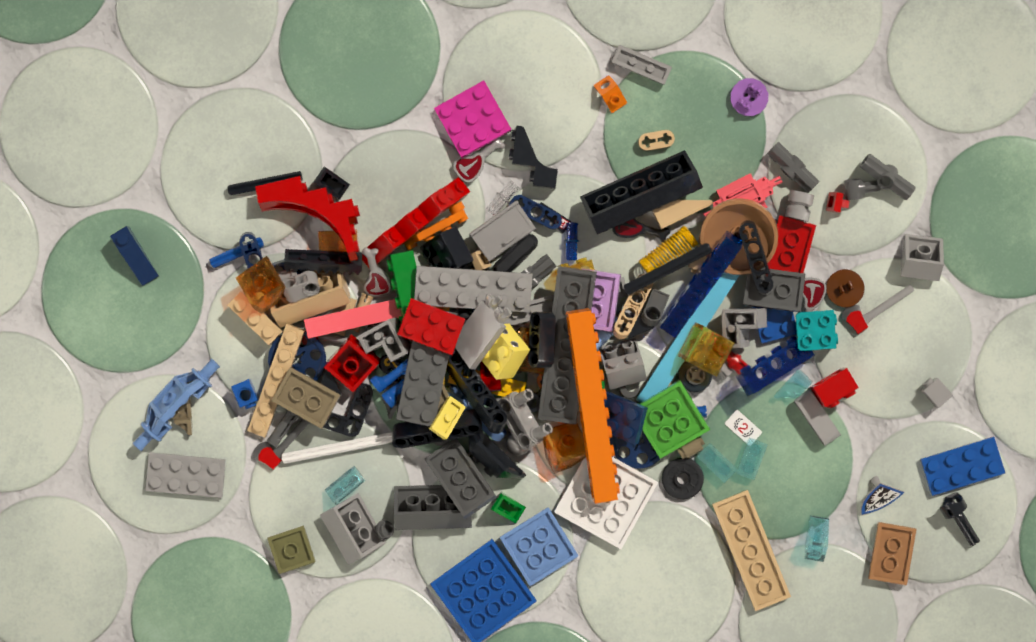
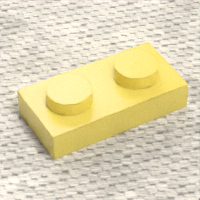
(447, 417)

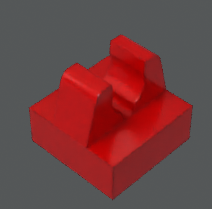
(836, 202)

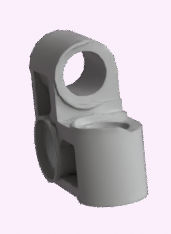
(299, 285)

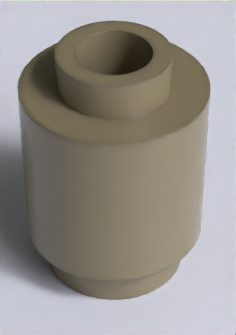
(691, 448)

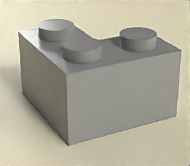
(738, 321)
(386, 336)

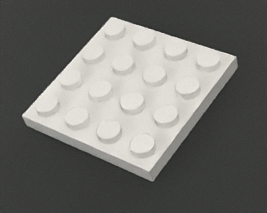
(609, 519)

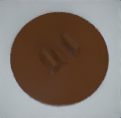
(845, 288)

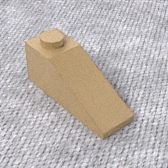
(678, 210)

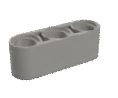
(817, 417)

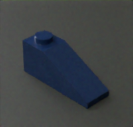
(134, 255)

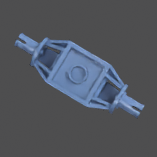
(170, 399)

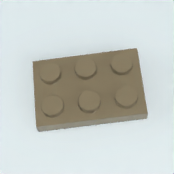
(306, 397)

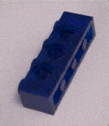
(748, 377)

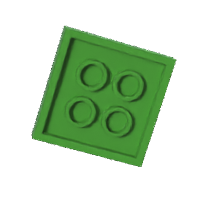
(672, 419)

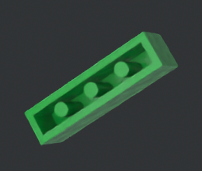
(404, 277)

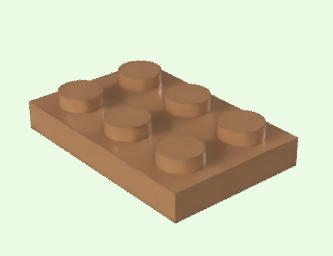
(892, 553)

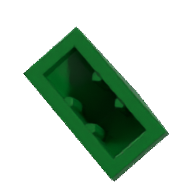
(508, 507)

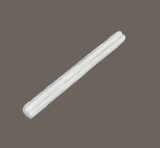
(337, 448)

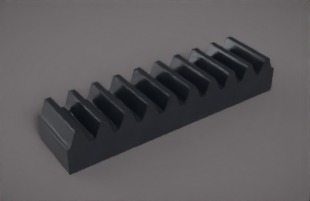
(321, 260)

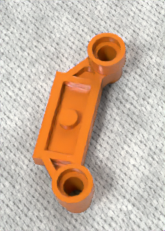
(457, 214)

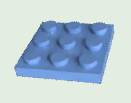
(539, 546)

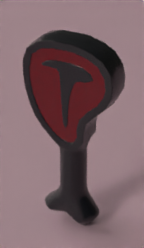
(634, 228)

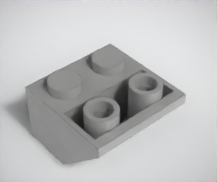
(623, 363)

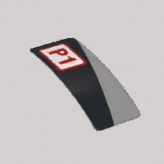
(538, 212)

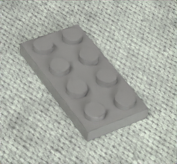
(185, 475)

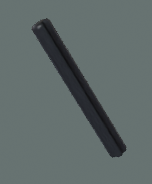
(667, 268)

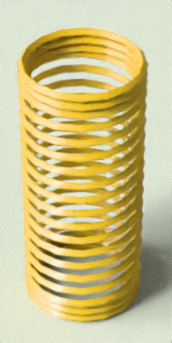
(646, 264)

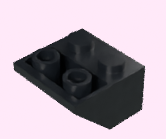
(447, 250)

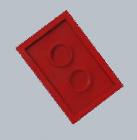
(793, 245)
(431, 326)

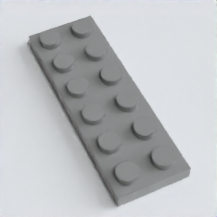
(469, 287)

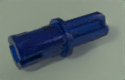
(571, 241)

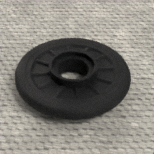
(694, 482)

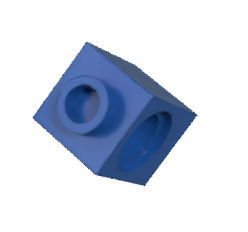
(237, 390)

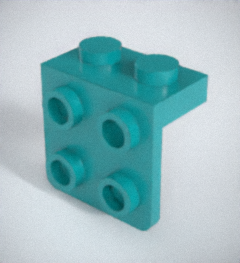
(816, 330)

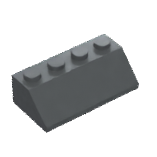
(426, 508)

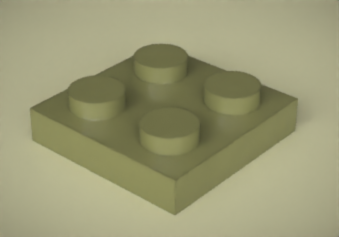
(291, 549)

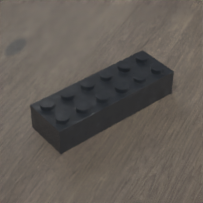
(641, 192)

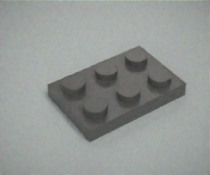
(785, 295)

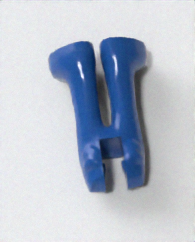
(382, 383)

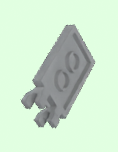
(482, 330)

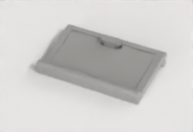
(503, 228)

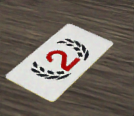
(742, 426)

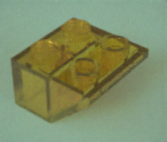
(706, 349)

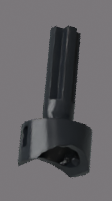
(955, 510)

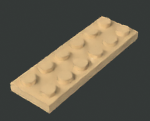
(751, 550)

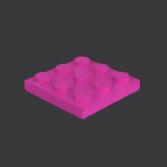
(472, 119)

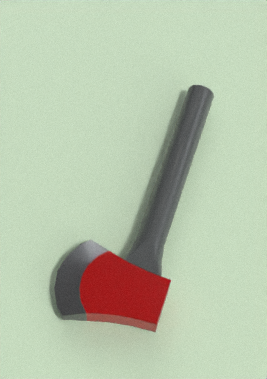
(272, 458)

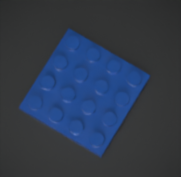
(483, 592)

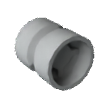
(799, 205)

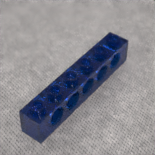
(701, 284)

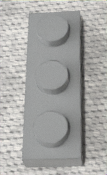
(641, 64)

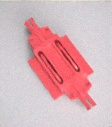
(748, 189)

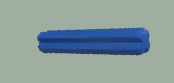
(232, 254)

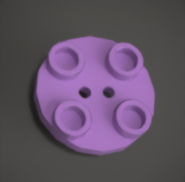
(754, 89)

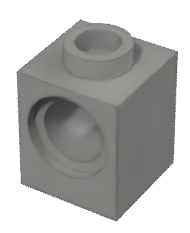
(936, 392)

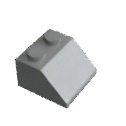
(922, 257)

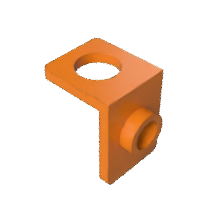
(611, 95)

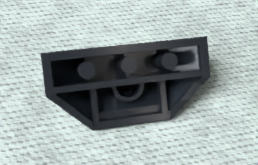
(493, 458)

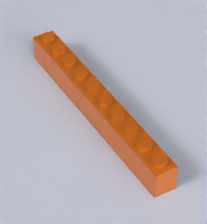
(591, 405)

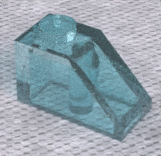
(817, 538)

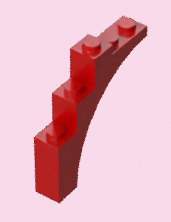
(294, 195)
(417, 219)

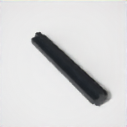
(250, 185)

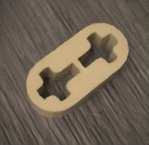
(656, 145)

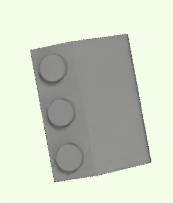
(352, 528)

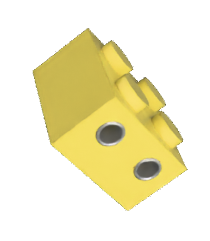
(506, 354)

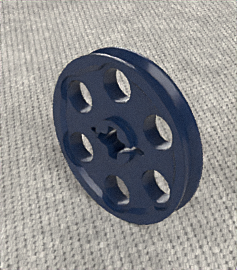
(306, 360)
(631, 460)

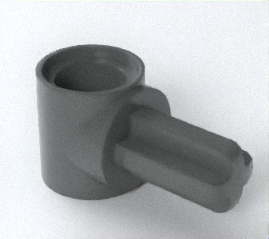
(856, 188)

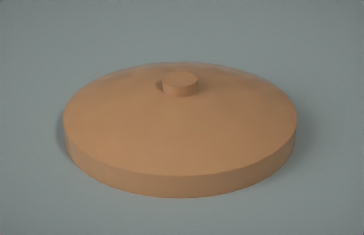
(728, 217)

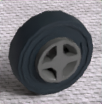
(699, 381)

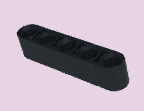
(477, 400)
(412, 434)

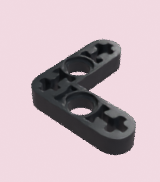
(344, 421)

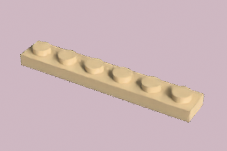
(280, 365)

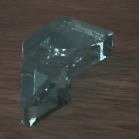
(794, 385)

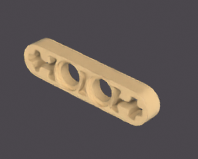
(635, 308)

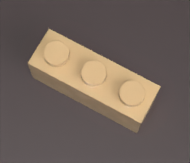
(260, 323)

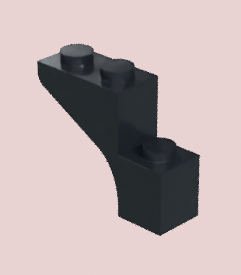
(524, 156)

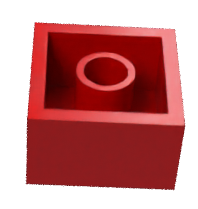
(351, 363)
(834, 387)

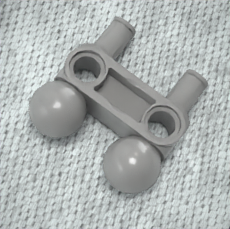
(521, 422)

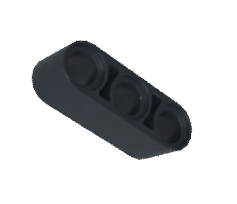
(541, 339)

